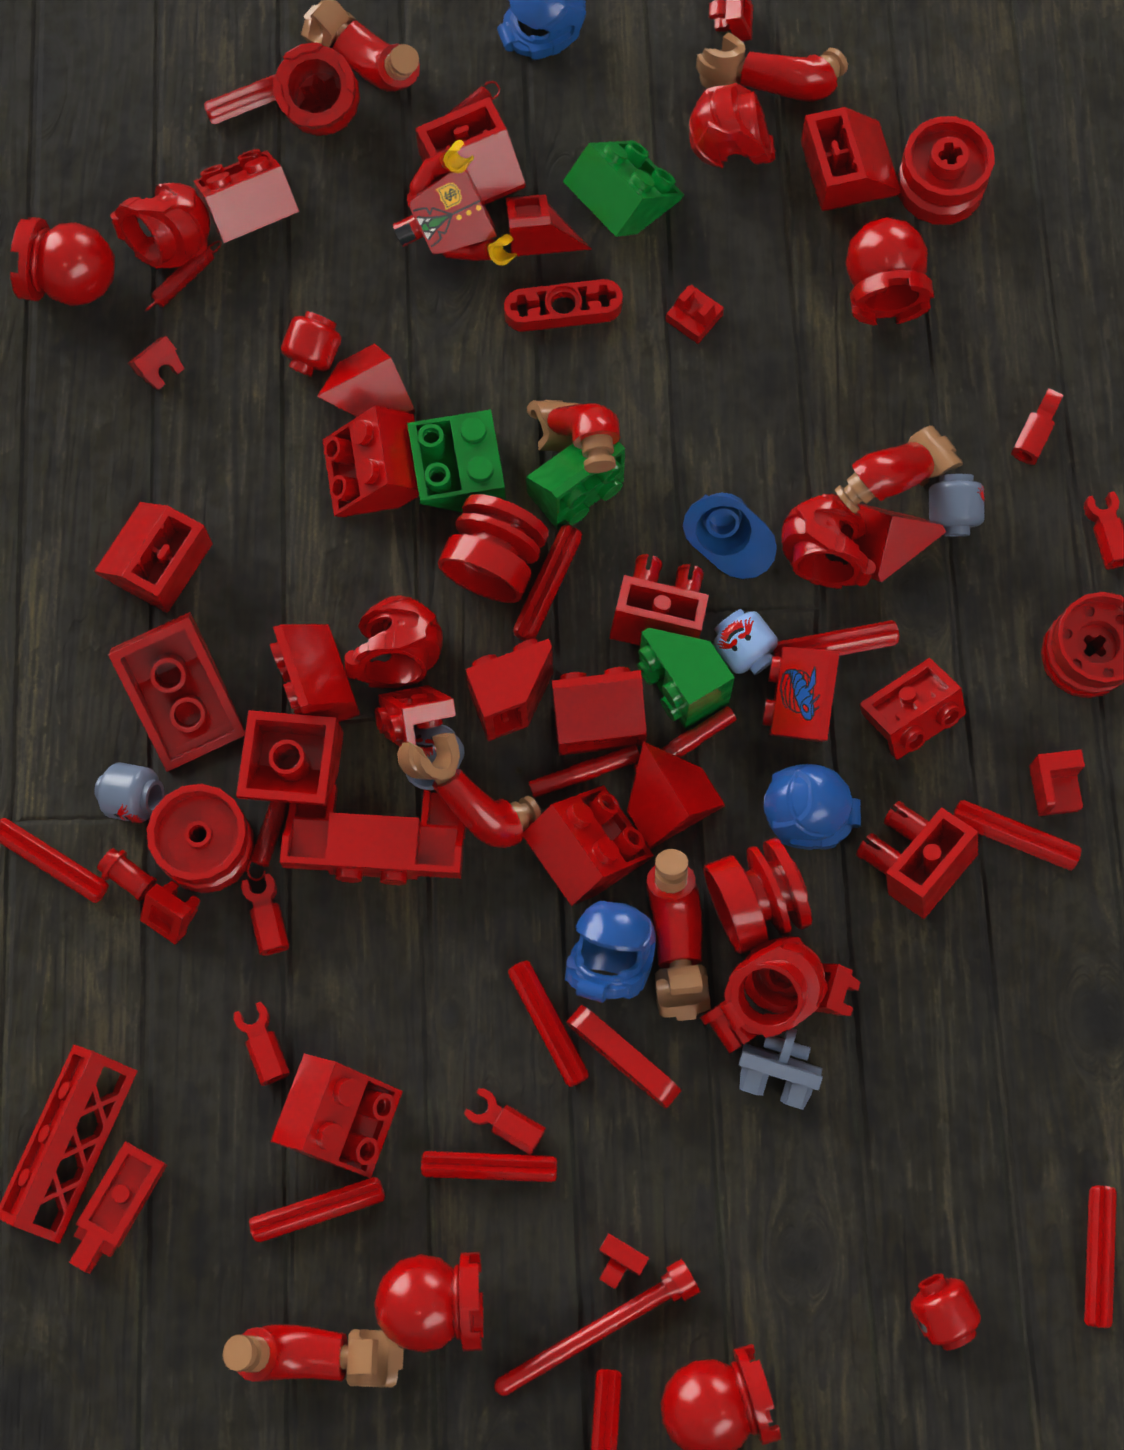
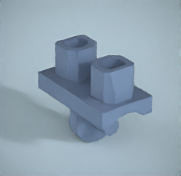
(799, 1076)

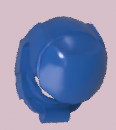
(559, 17)
(810, 807)
(615, 941)

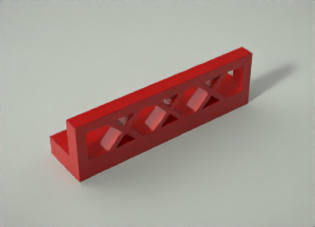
(50, 1142)

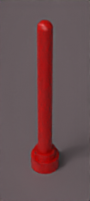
(675, 1284)

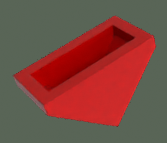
(539, 228)
(366, 381)
(894, 538)
(669, 795)

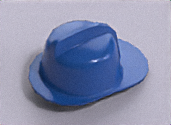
(730, 535)

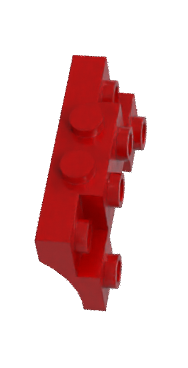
(374, 844)

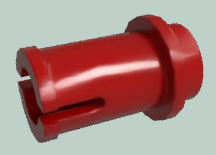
(125, 873)

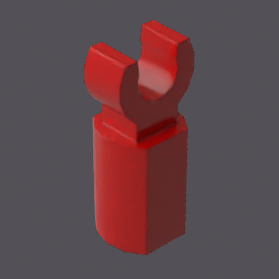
(1037, 429)
(1107, 530)
(266, 918)
(263, 1047)
(508, 1123)

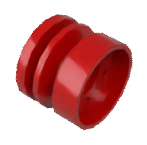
(493, 548)
(1094, 621)
(765, 892)

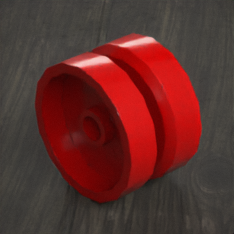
(945, 169)
(176, 841)

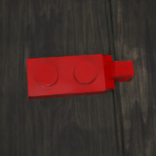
(115, 1205)

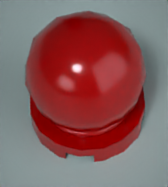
(316, 89)
(64, 262)
(888, 272)
(429, 1303)
(719, 1404)

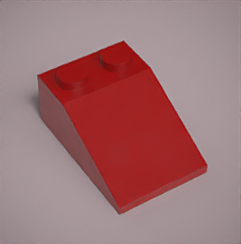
(177, 691)

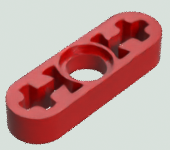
(591, 289)
(623, 1056)

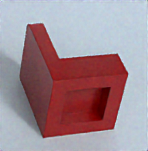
(1057, 782)

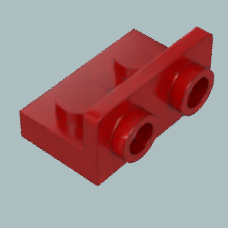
(409, 707)
(915, 707)

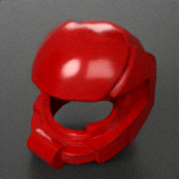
(730, 123)
(175, 220)
(822, 528)
(399, 628)
(779, 978)

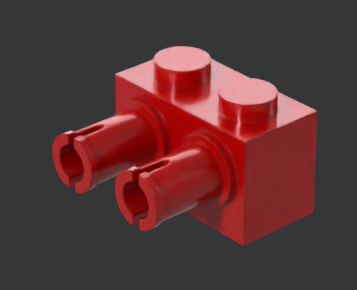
(654, 605)
(932, 861)

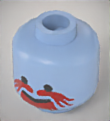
(745, 642)

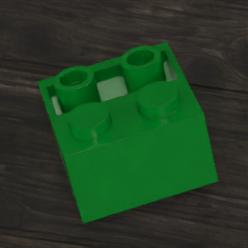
(622, 186)
(456, 459)
(567, 491)
(686, 673)

